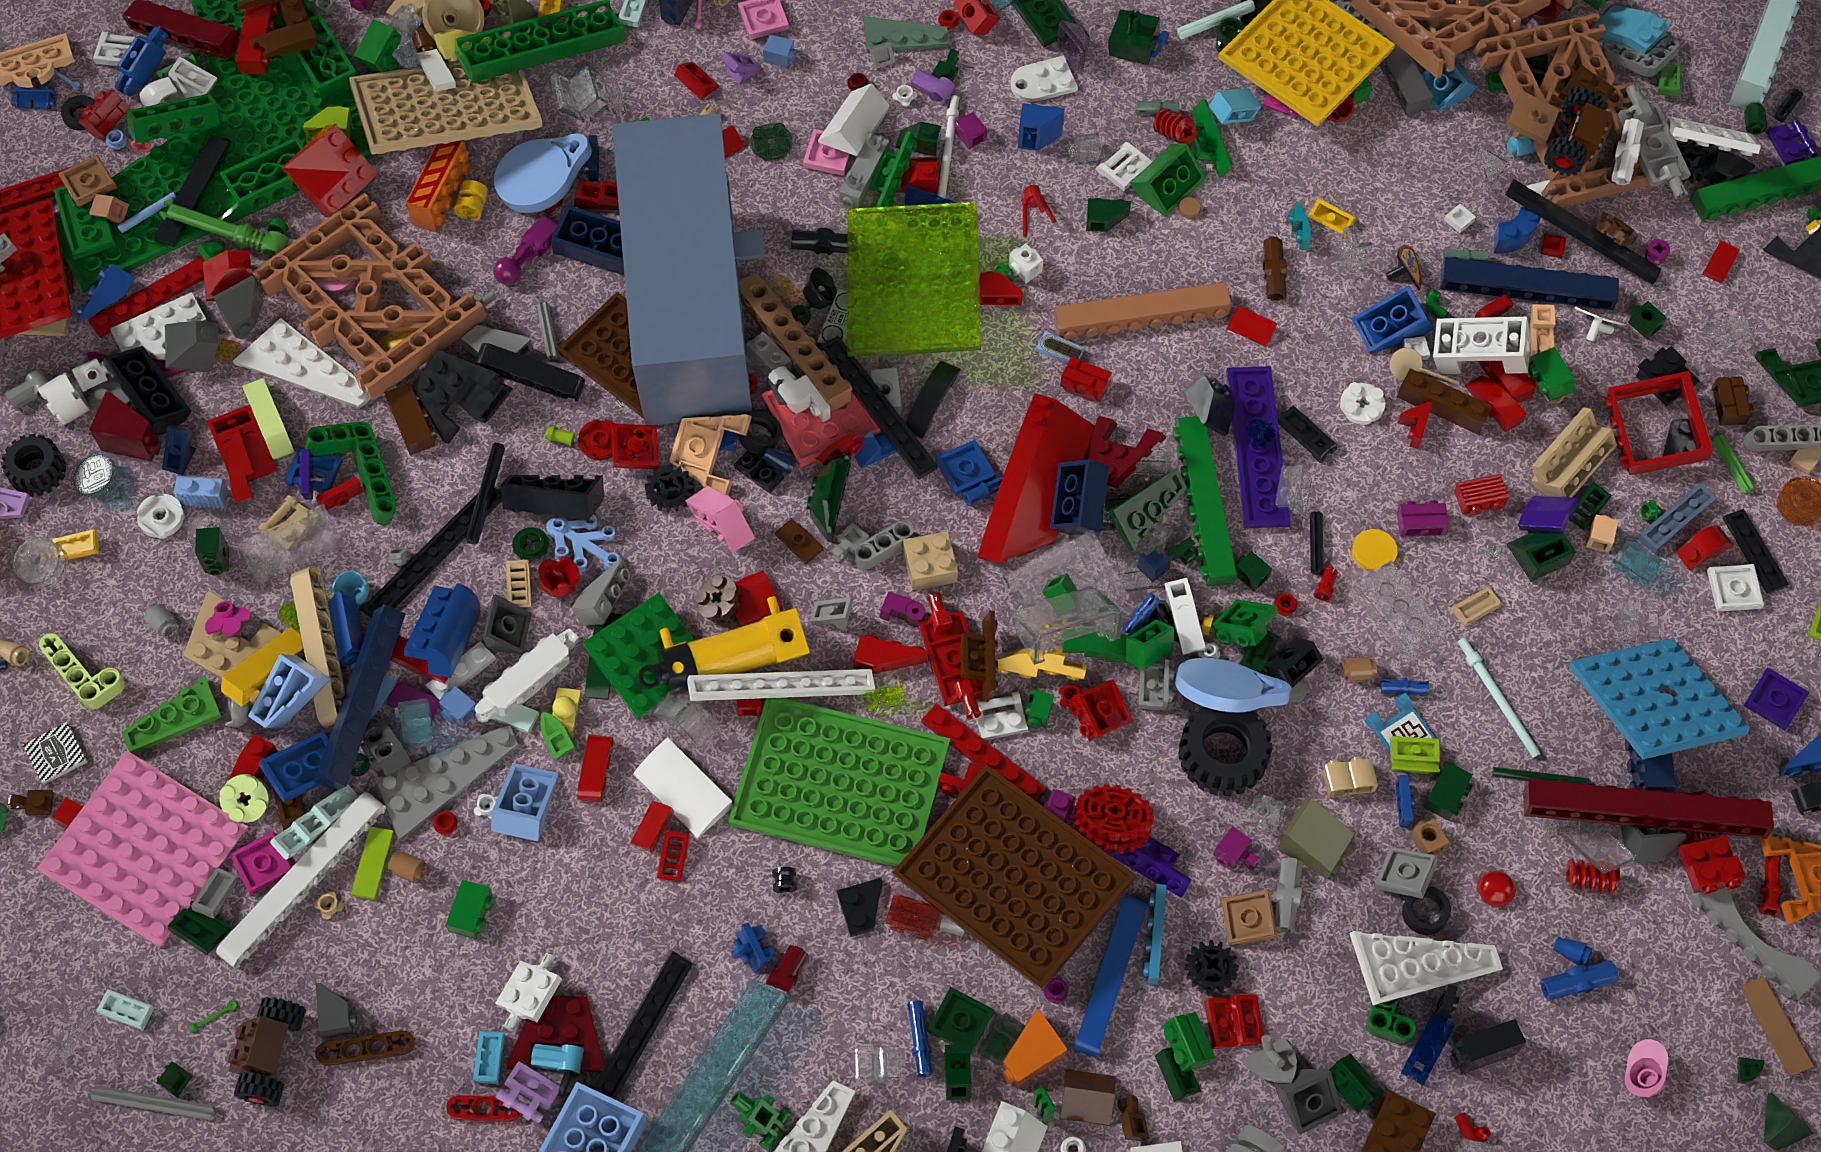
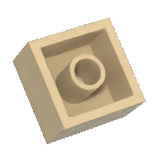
(930, 561)

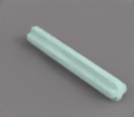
(1215, 19)

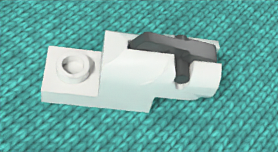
(797, 393)

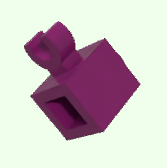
(1234, 849)

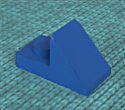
(874, 449)

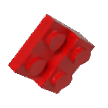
(1100, 710)
(1711, 865)

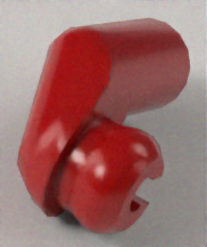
(1471, 1132)

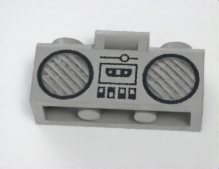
(836, 320)

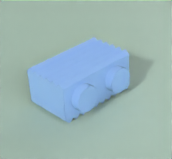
(201, 491)

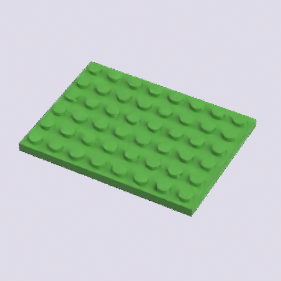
(839, 781)

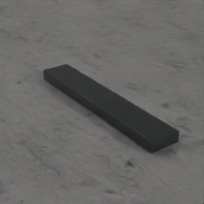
(193, 188)

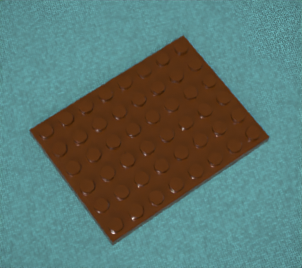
(1014, 876)

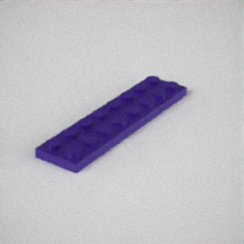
(1256, 465)

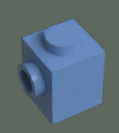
(779, 51)
(457, 707)

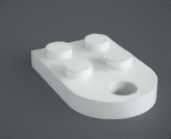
(1043, 80)

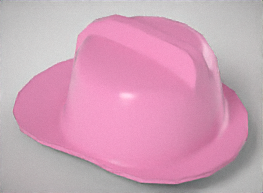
(1646, 1068)

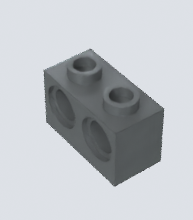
(384, 748)

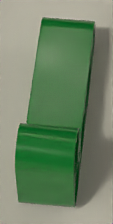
(1391, 1021)

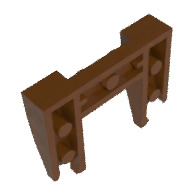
(294, 37)

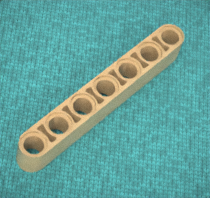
(318, 640)

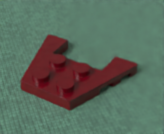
(1116, 455)
(563, 1022)

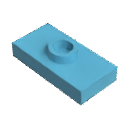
(489, 1057)

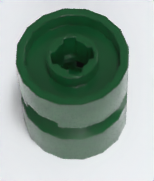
(1227, 32)

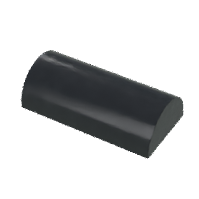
(147, 388)

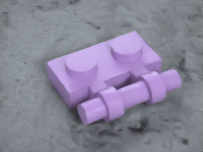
(531, 1086)

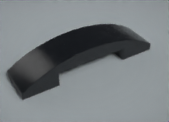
(931, 397)

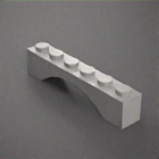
(1789, 971)

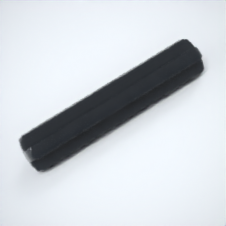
(1316, 542)

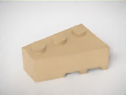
(881, 1136)

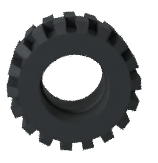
(40, 478)

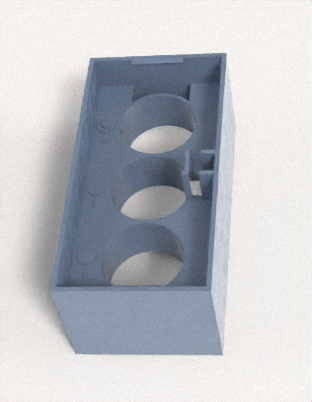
(682, 269)

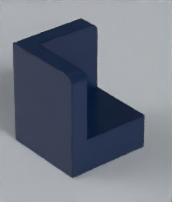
(1153, 565)

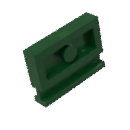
(198, 929)

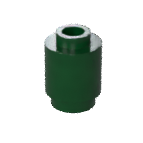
(1755, 119)

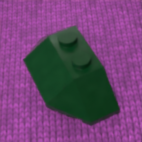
(828, 495)

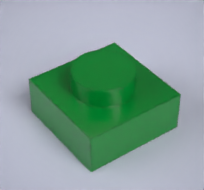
(210, 249)

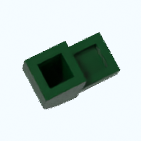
(957, 1071)

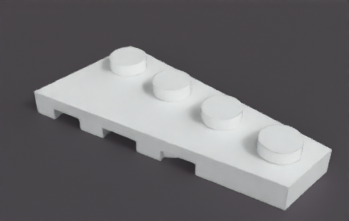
(820, 1124)

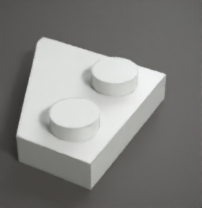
(191, 79)

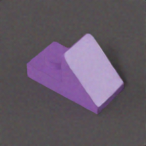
(740, 66)

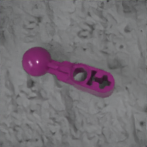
(533, 243)

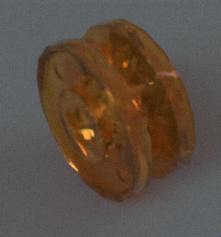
(1800, 501)

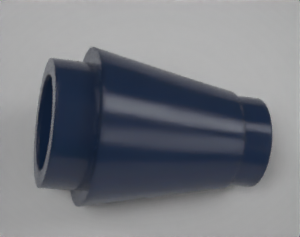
(779, 459)

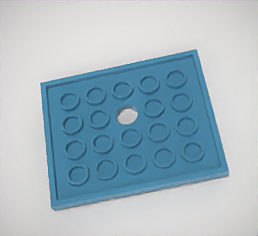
(1655, 723)

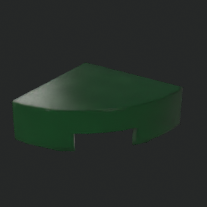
(1748, 1069)

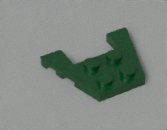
(1799, 381)

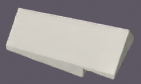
(855, 119)

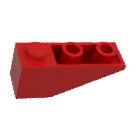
(886, 655)

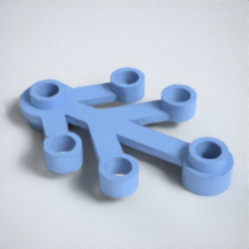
(581, 540)

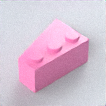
(722, 515)

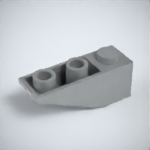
(600, 597)

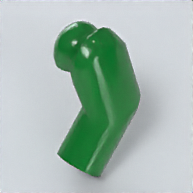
(1433, 306)

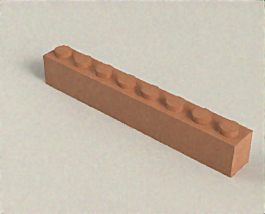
(1142, 311)

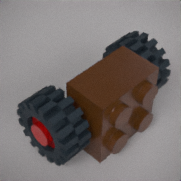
(1584, 132)
(260, 1049)

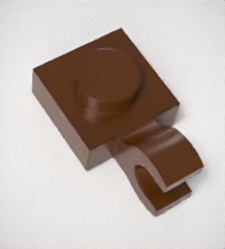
(36, 803)
(1133, 1122)

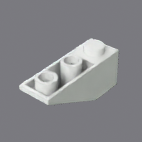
(1184, 616)

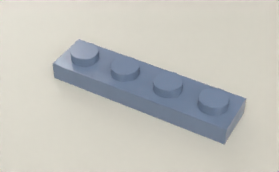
(1677, 517)

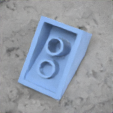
(524, 802)

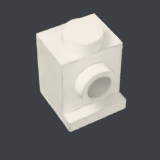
(81, 374)

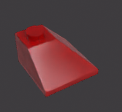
(921, 174)
(225, 271)

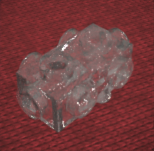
(406, 22)

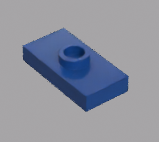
(1405, 801)

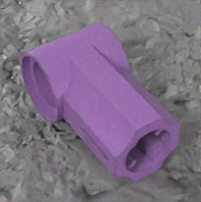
(936, 88)

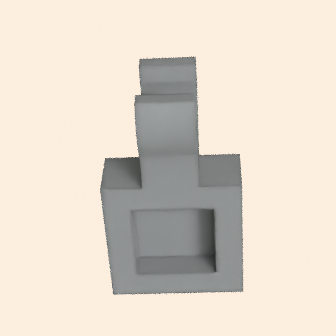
(848, 540)

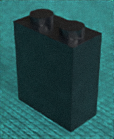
(1487, 1047)

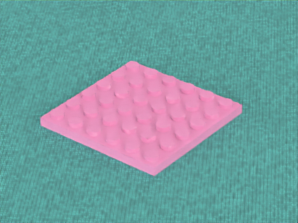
(142, 848)

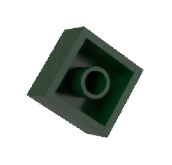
(1134, 36)

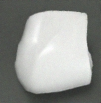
(159, 92)

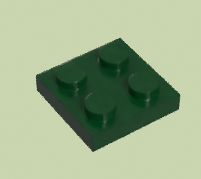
(960, 1019)

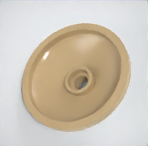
(466, 15)

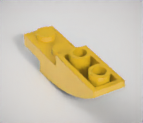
(1055, 662)

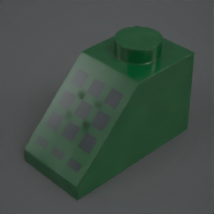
(927, 137)

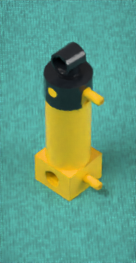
(728, 651)

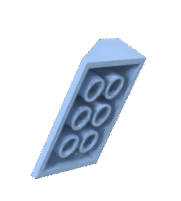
(594, 1124)

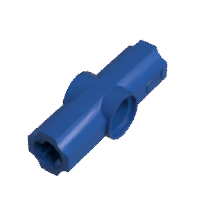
(1579, 980)

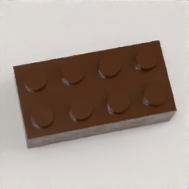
(1398, 1126)

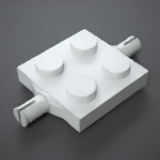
(528, 991)

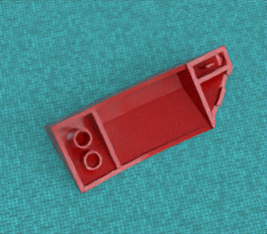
(1027, 490)

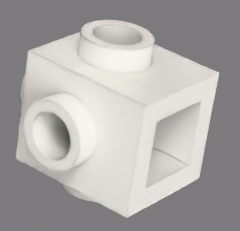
(1025, 262)

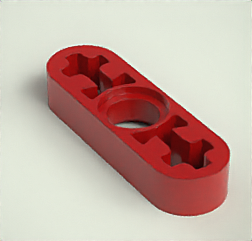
(477, 1100)

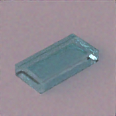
(119, 493)

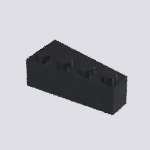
(553, 495)

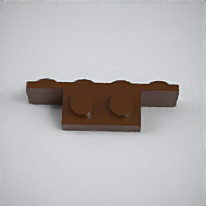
(979, 656)

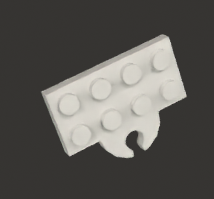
(149, 328)

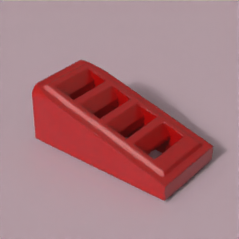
(677, 836)

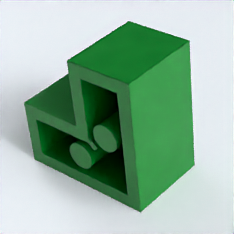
(377, 48)

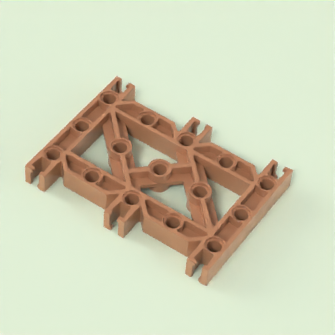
(1468, 25)
(1573, 43)
(434, 327)

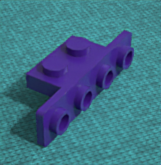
(1156, 864)

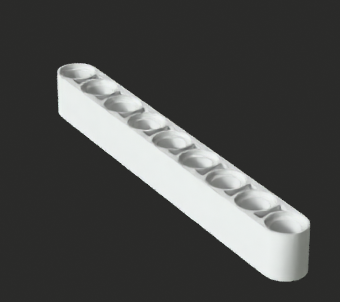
(299, 879)

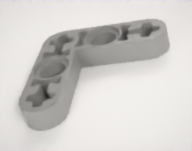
(1642, 62)

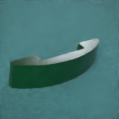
(596, 683)

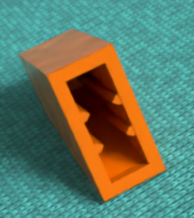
(1033, 1051)

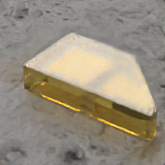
(784, 286)

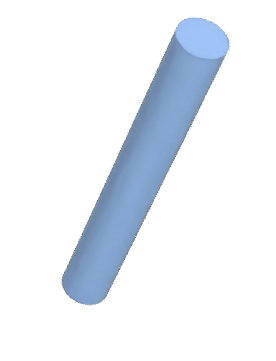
(139, 217)

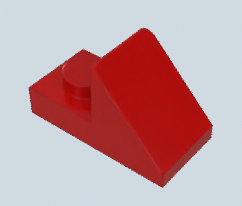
(1416, 419)

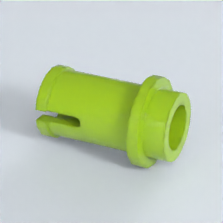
(559, 435)

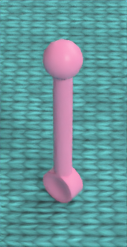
(698, 23)

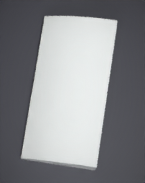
(683, 787)

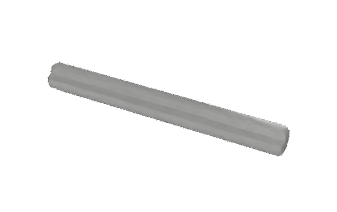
(153, 1103)

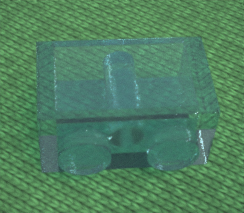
(1638, 565)
(415, 723)

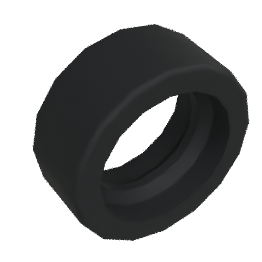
(767, 421)
(1425, 928)

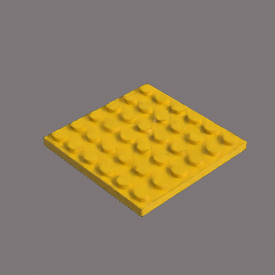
(1306, 54)

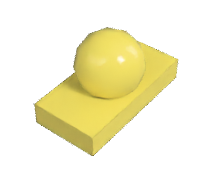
(566, 707)

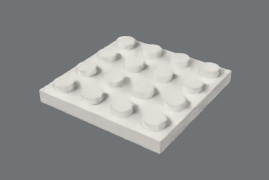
(1708, 134)

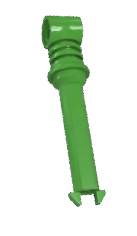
(242, 234)

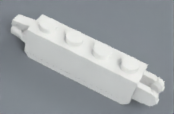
(526, 676)

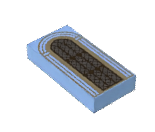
(1059, 348)

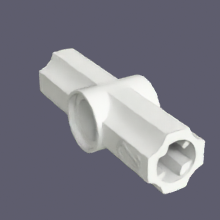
(1627, 151)

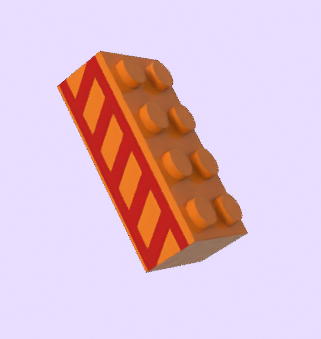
(438, 185)

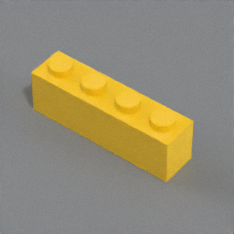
(247, 678)

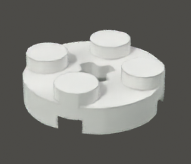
(1361, 391)
(164, 527)

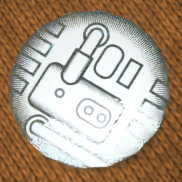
(95, 475)

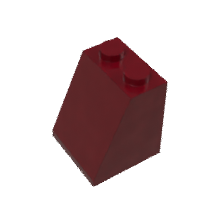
(123, 430)

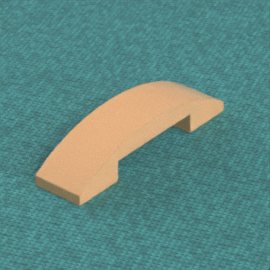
(1542, 328)

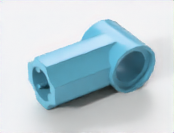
(563, 1059)

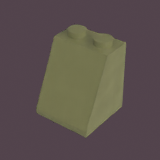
(1317, 839)

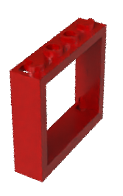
(1651, 386)

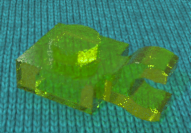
(887, 696)

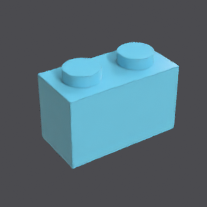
(1235, 105)

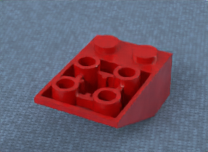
(244, 420)

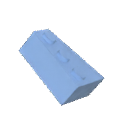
(286, 691)

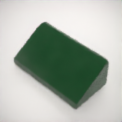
(1179, 1083)

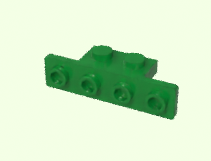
(1208, 141)
(891, 169)

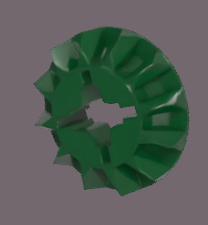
(534, 535)

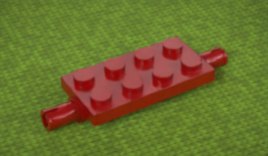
(943, 641)

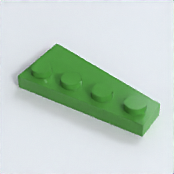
(184, 713)

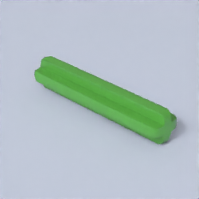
(1733, 463)

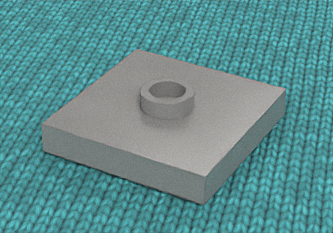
(1406, 872)

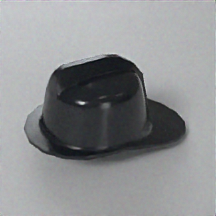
(819, 290)

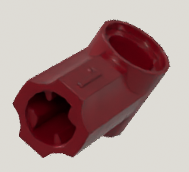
(786, 973)

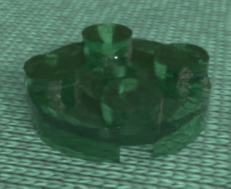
(771, 131)

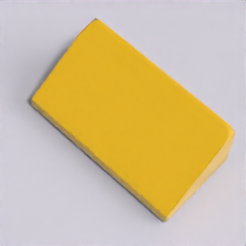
(1331, 216)

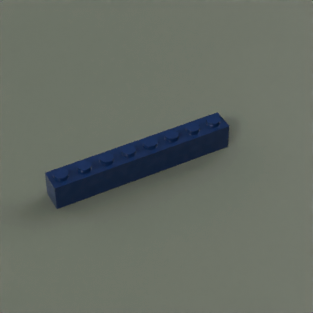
(1529, 283)
(359, 698)

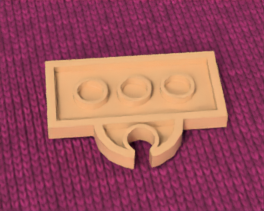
(35, 60)

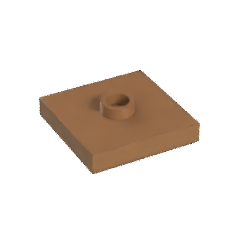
(1532, 117)
(86, 180)
(1249, 917)

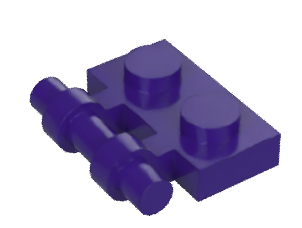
(1786, 144)

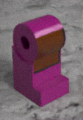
(903, 609)

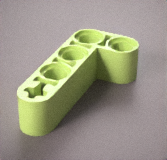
(268, 419)
(74, 670)

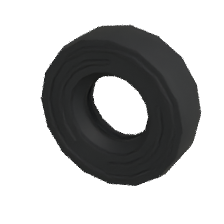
(70, 106)

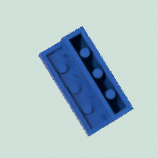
(444, 628)

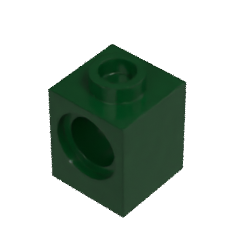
(1653, 322)
(1252, 570)

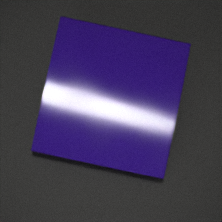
(1547, 514)

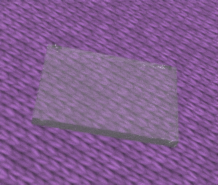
(1598, 846)

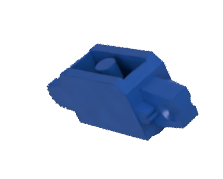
(140, 61)

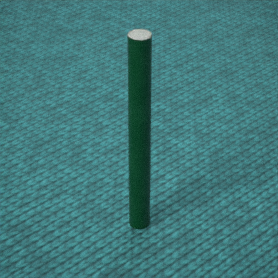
(1525, 775)

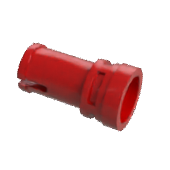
(1326, 585)

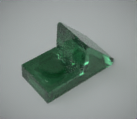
(1001, 1039)

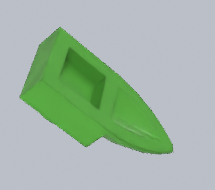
(556, 736)

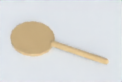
(1408, 358)

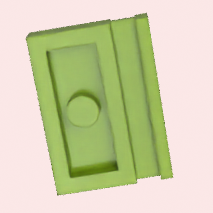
(1415, 755)

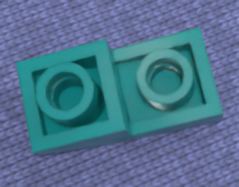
(1300, 225)

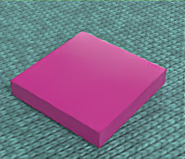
(260, 864)

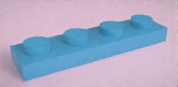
(1154, 944)

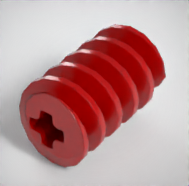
(1175, 126)
(1591, 876)

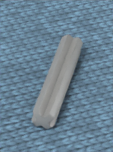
(548, 331)

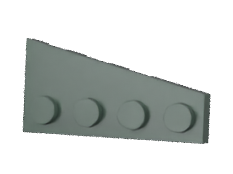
(904, 34)

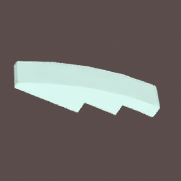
(314, 823)

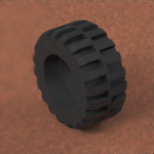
(1219, 775)

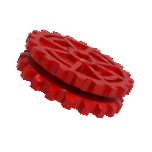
(1113, 818)

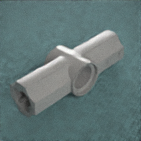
(1288, 894)

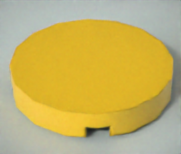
(1373, 549)

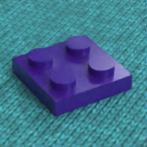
(1776, 698)

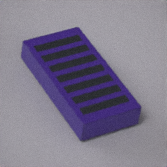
(306, 474)

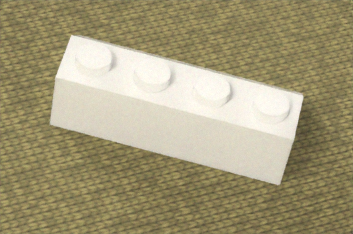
(1014, 1131)

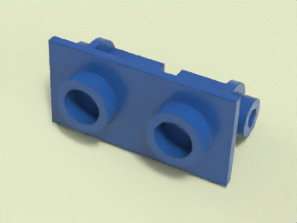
(42, 96)

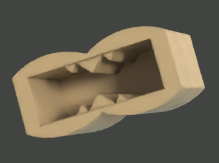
(1349, 777)

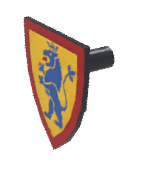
(1406, 264)

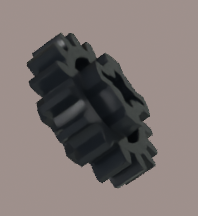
(1694, 158)
(670, 489)
(1218, 974)

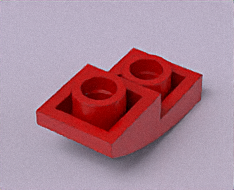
(848, 444)

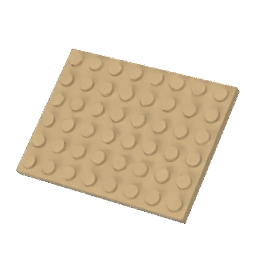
(406, 112)

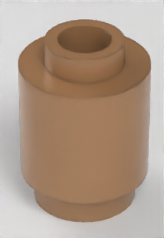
(1359, 669)
(407, 866)

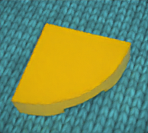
(1206, 623)

